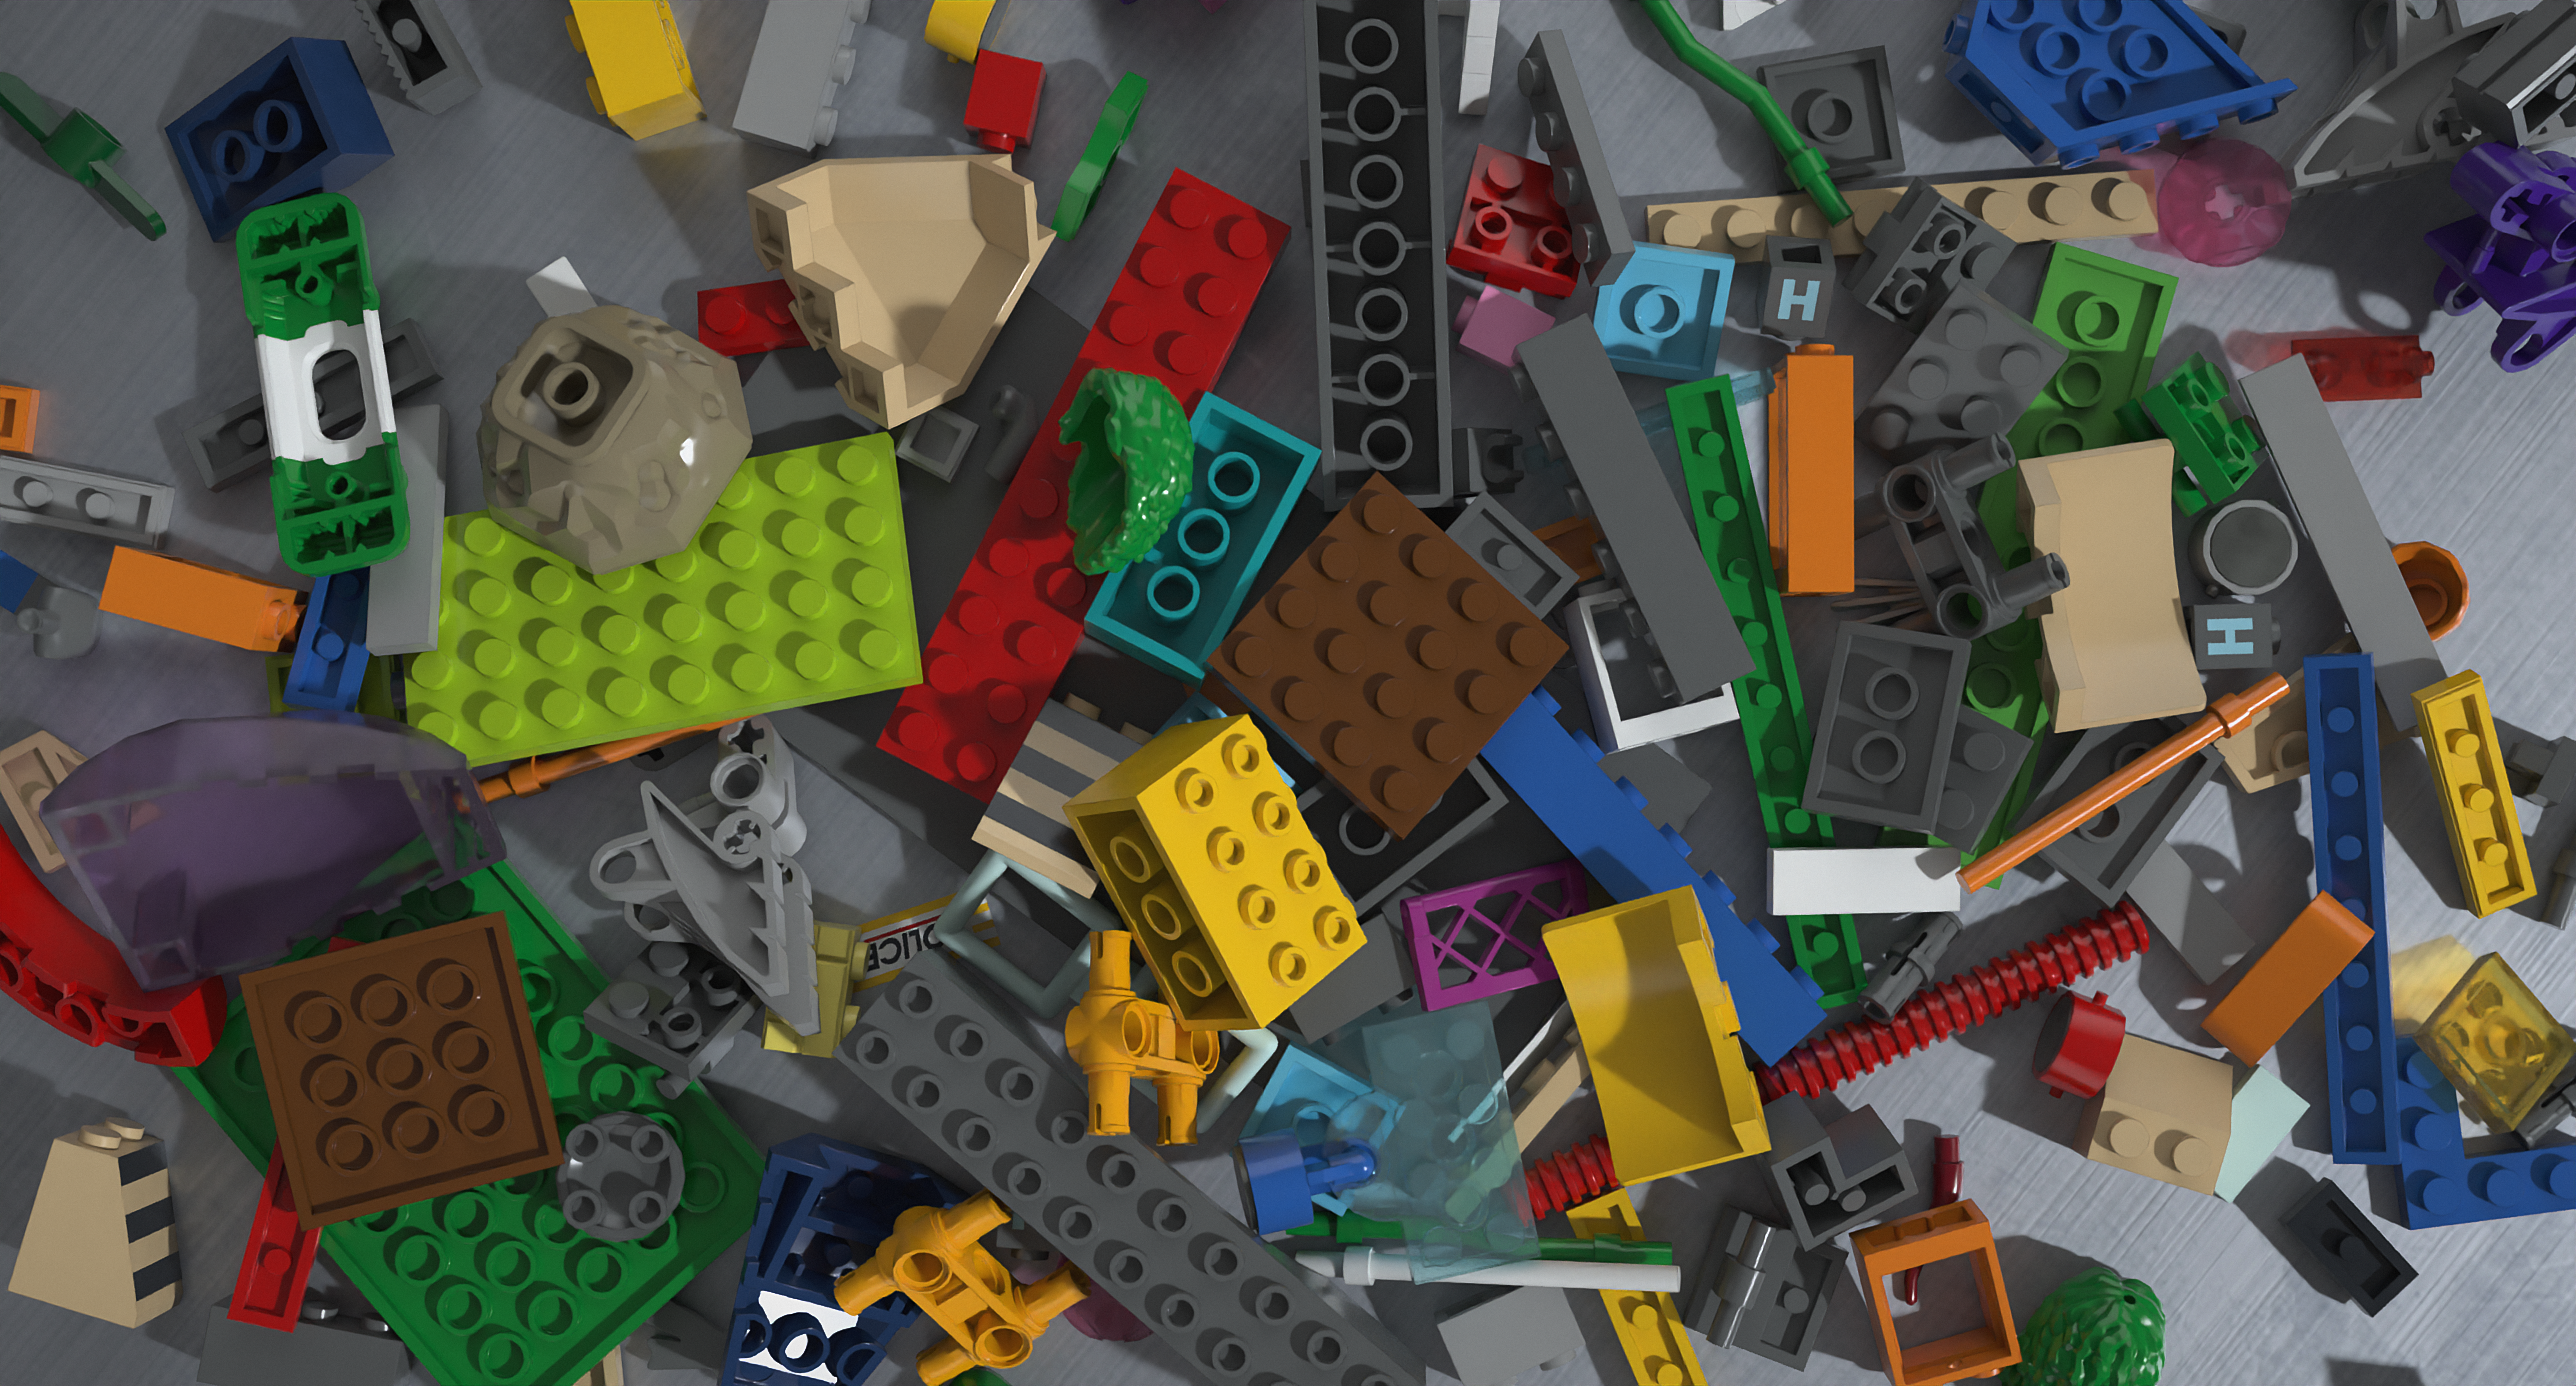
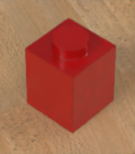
(1004, 101)

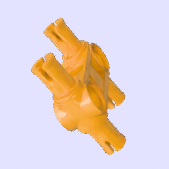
(1136, 1038)
(962, 1287)

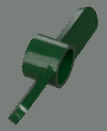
(82, 150)

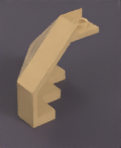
(901, 268)

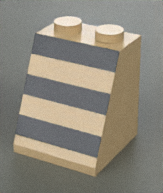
(1055, 763)
(103, 1227)

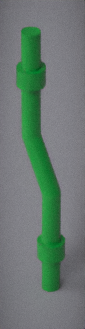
(1804, 165)
(1601, 1249)

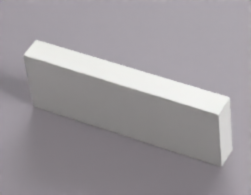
(1862, 879)

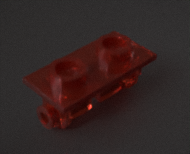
(2366, 367)

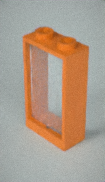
(1811, 473)

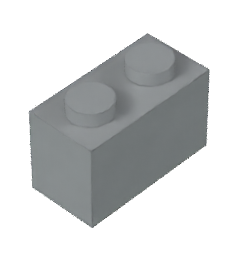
(1508, 1333)

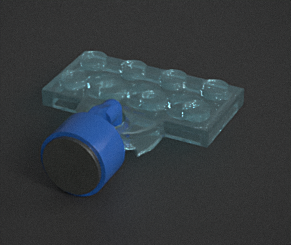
(1418, 1150)

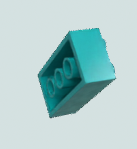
(1207, 563)

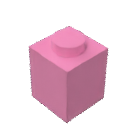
(1495, 326)

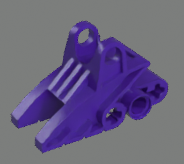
(2514, 250)

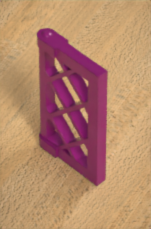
(1464, 897)

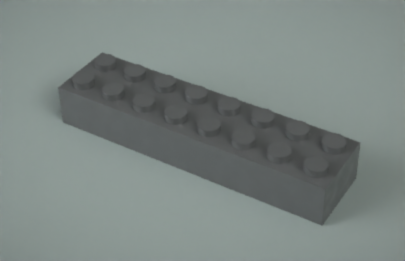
(1379, 247)

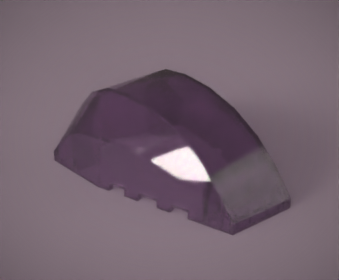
(262, 829)

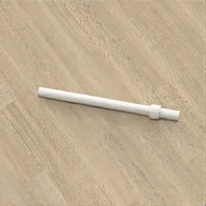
(1363, 1265)

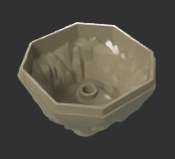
(611, 437)

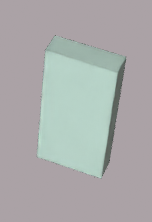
(2260, 1120)

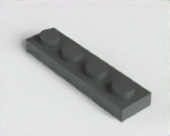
(1576, 158)
(237, 440)

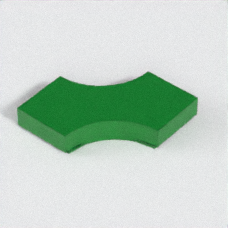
(1099, 157)

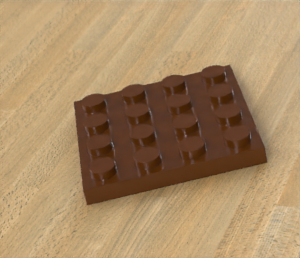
(1386, 656)
(402, 1069)

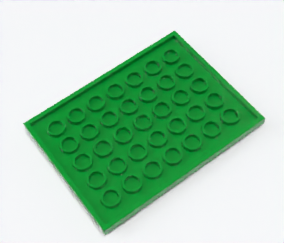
(494, 1274)

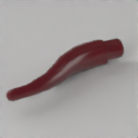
(1946, 1189)

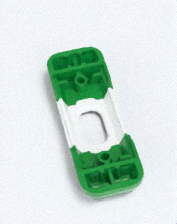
(306, 296)

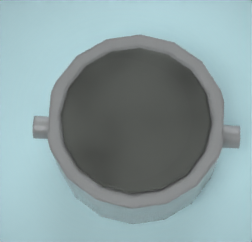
(2242, 548)

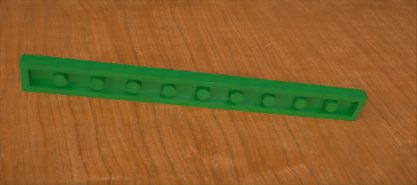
(1769, 697)

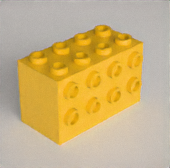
(1216, 874)

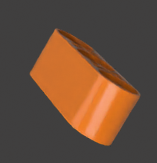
(2287, 978)

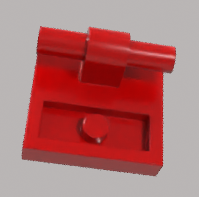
(1513, 227)

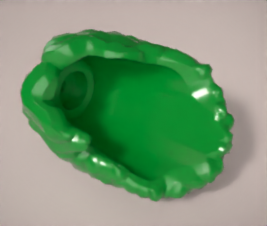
(1129, 467)
(2093, 1335)

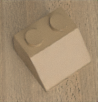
(2160, 1116)

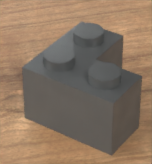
(1832, 1173)

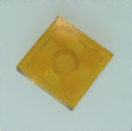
(2495, 1042)

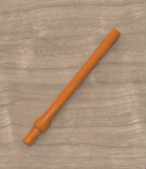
(2222, 718)
(535, 775)

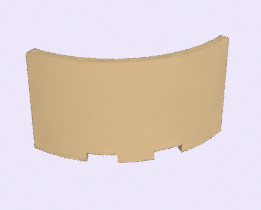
(2119, 629)

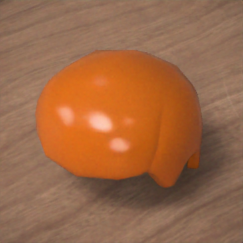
(2435, 584)

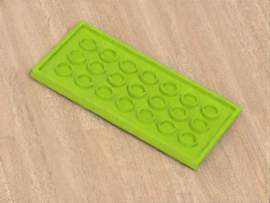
(771, 607)

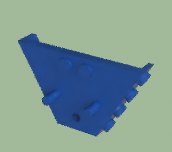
(2099, 75)

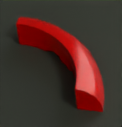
(84, 985)

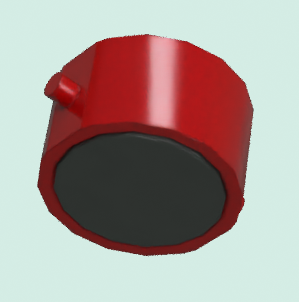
(2078, 1044)

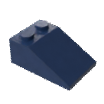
(279, 134)

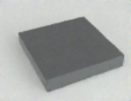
(1842, 109)

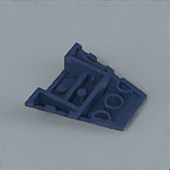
(817, 1220)

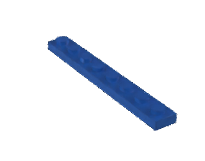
(2353, 871)

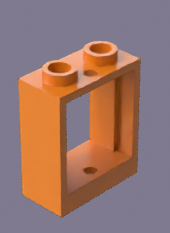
(203, 600)
(1920, 1241)

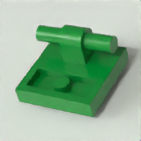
(2203, 428)

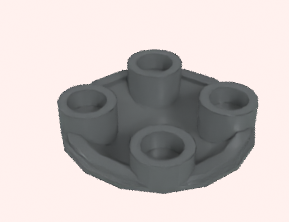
(619, 1176)

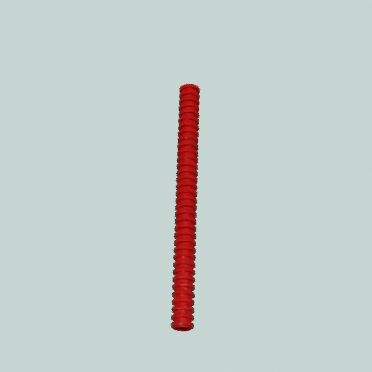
(1870, 1043)

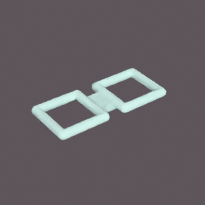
(1074, 974)

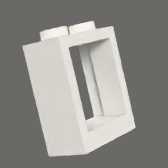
(1613, 734)

